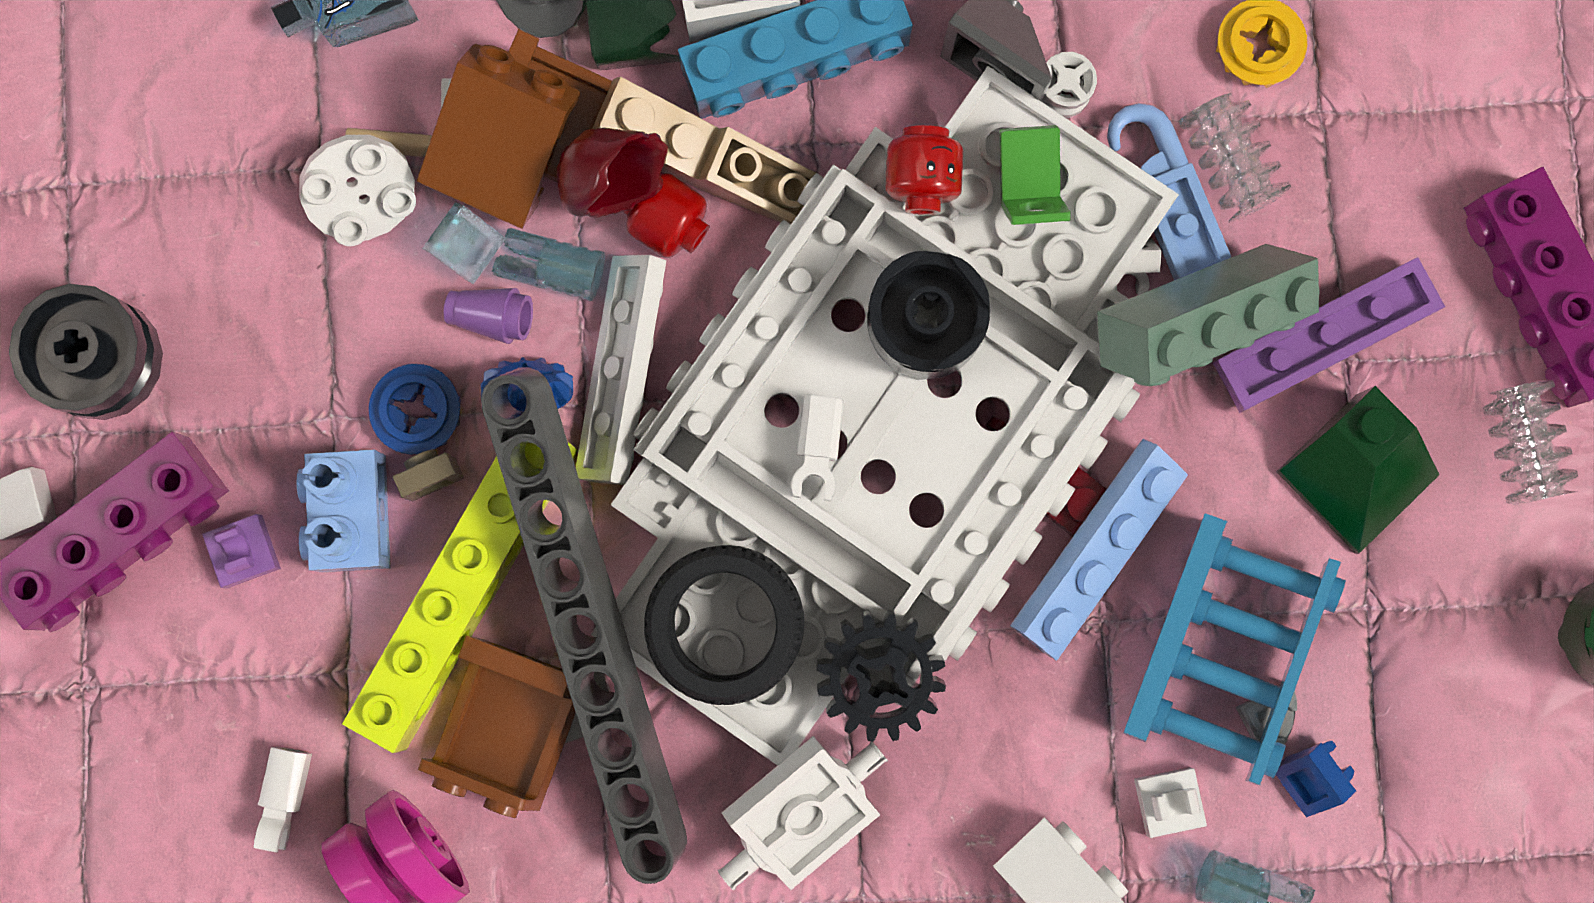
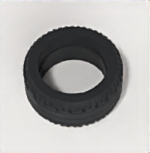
(671, 659)

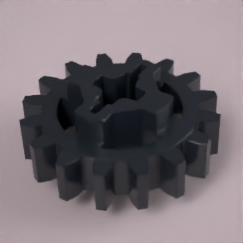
(866, 697)

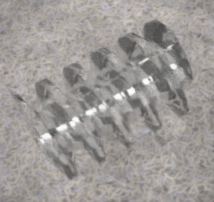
(1233, 155)
(1530, 442)

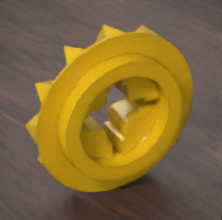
(1285, 35)

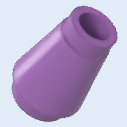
(491, 313)

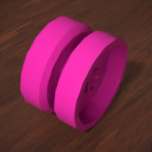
(394, 857)

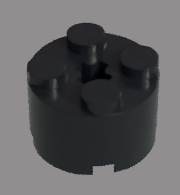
(929, 281)

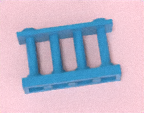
(1195, 606)

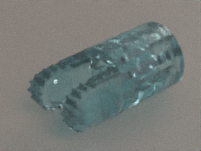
(558, 266)
(1231, 881)

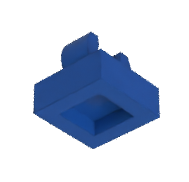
(1316, 779)

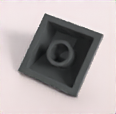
(997, 37)

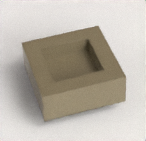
(427, 474)

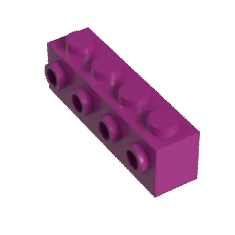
(1545, 274)
(109, 532)

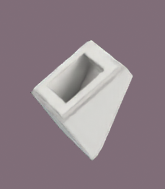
(25, 503)

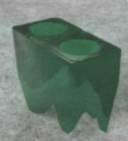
(625, 31)

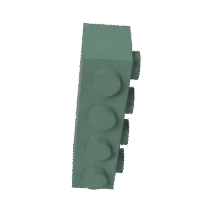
(1207, 314)

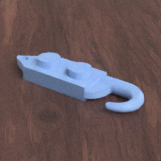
(1189, 229)

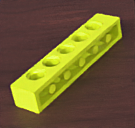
(442, 615)

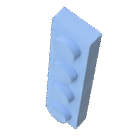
(1099, 549)

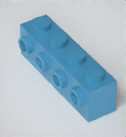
(791, 49)

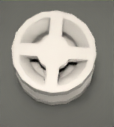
(1073, 75)

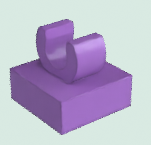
(241, 551)

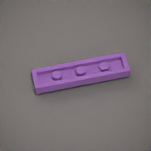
(1330, 335)

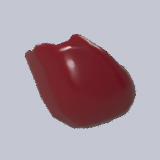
(610, 171)

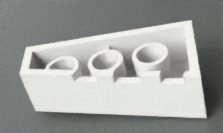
(1050, 870)

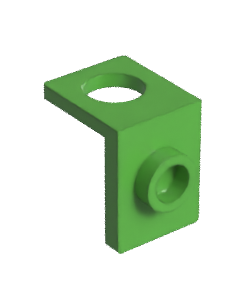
(1031, 175)

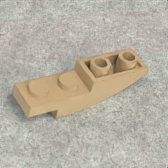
(709, 156)

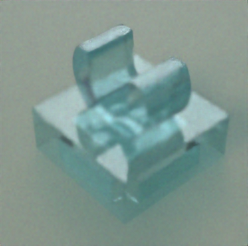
(464, 243)

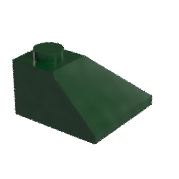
(1361, 468)

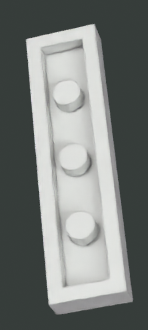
(620, 369)

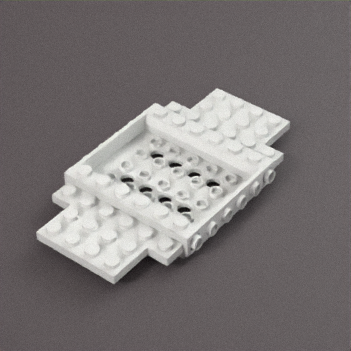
(726, 473)

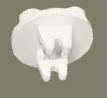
(335, 203)

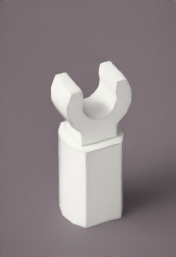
(818, 442)
(281, 796)

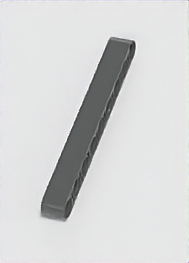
(592, 597)

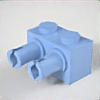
(344, 511)

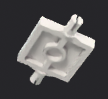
(801, 813)

